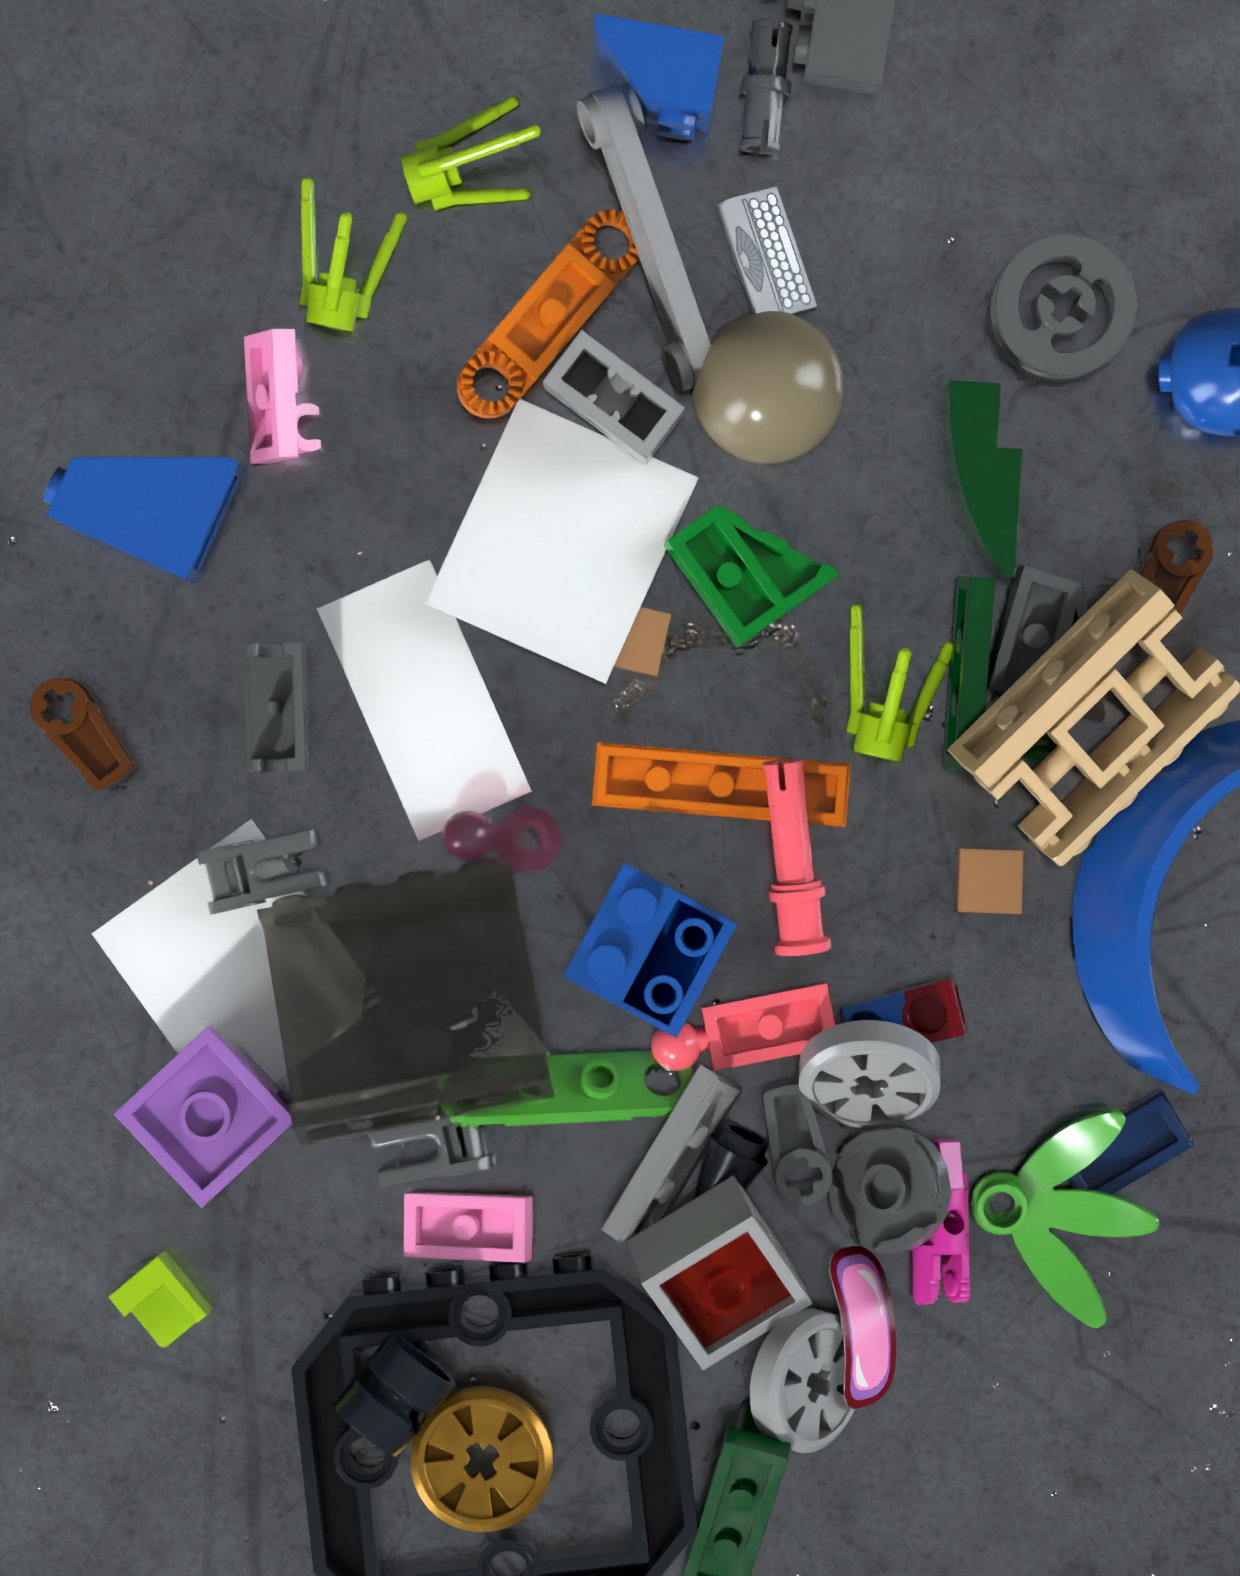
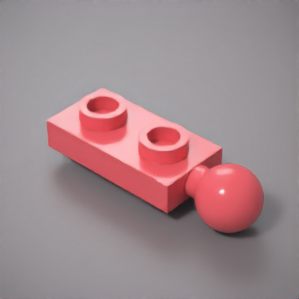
(749, 1029)

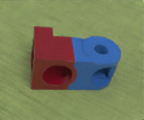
(928, 1008)

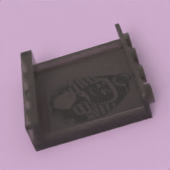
(405, 1002)

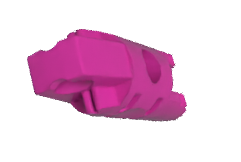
(949, 1241)

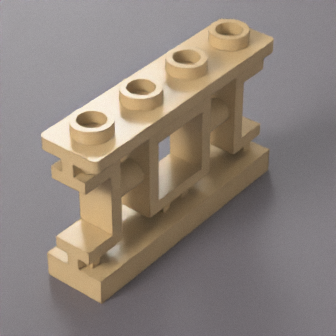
(1065, 687)

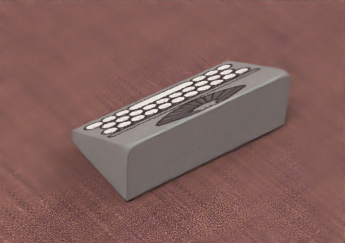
(766, 253)

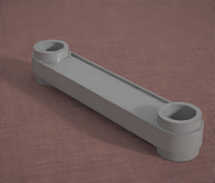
(612, 122)

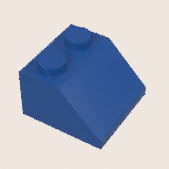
(667, 68)

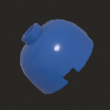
(1206, 372)

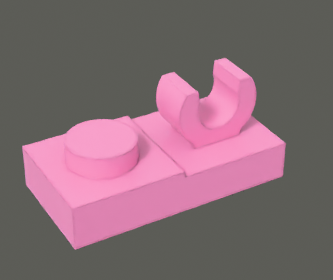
(272, 380)
(468, 1226)

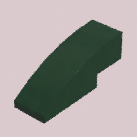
(983, 474)

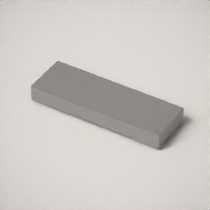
(673, 1154)

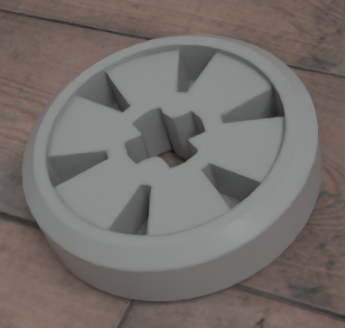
(870, 1073)
(801, 1381)

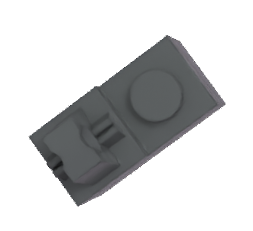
(844, 43)

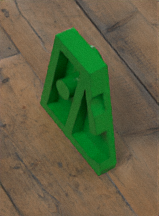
(744, 572)

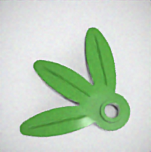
(1078, 1211)

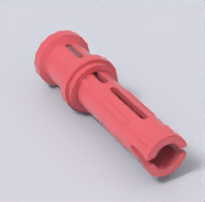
(796, 888)

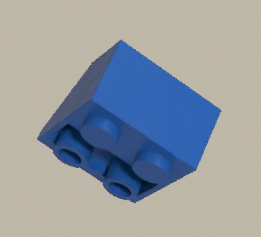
(650, 950)

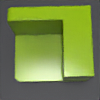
(162, 1299)

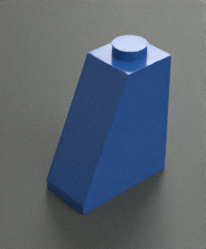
(147, 505)

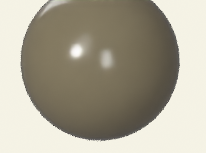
(769, 387)

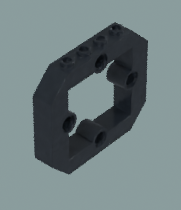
(572, 1292)

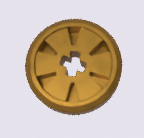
(521, 1466)

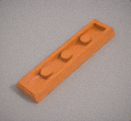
(710, 783)

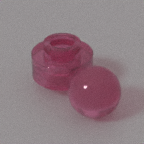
(470, 836)

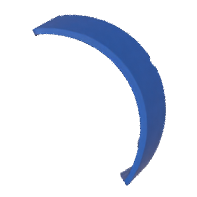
(1120, 892)

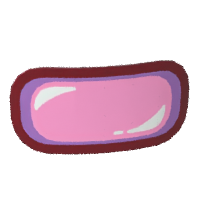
(866, 1324)

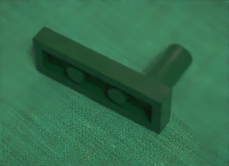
(971, 664)
(738, 1501)

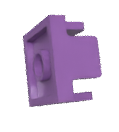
(207, 1114)

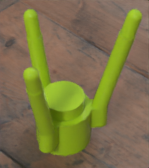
(435, 168)
(334, 299)
(884, 728)

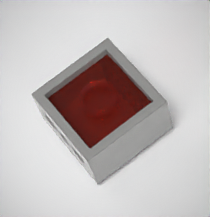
(717, 1273)

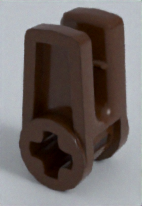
(1180, 580)
(88, 739)

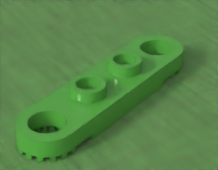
(591, 1090)

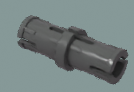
(766, 86)

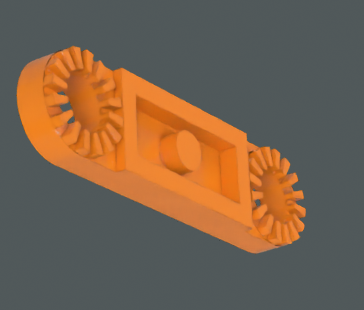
(547, 316)

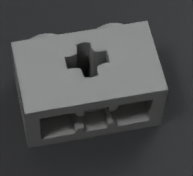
(613, 397)

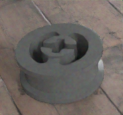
(1092, 265)

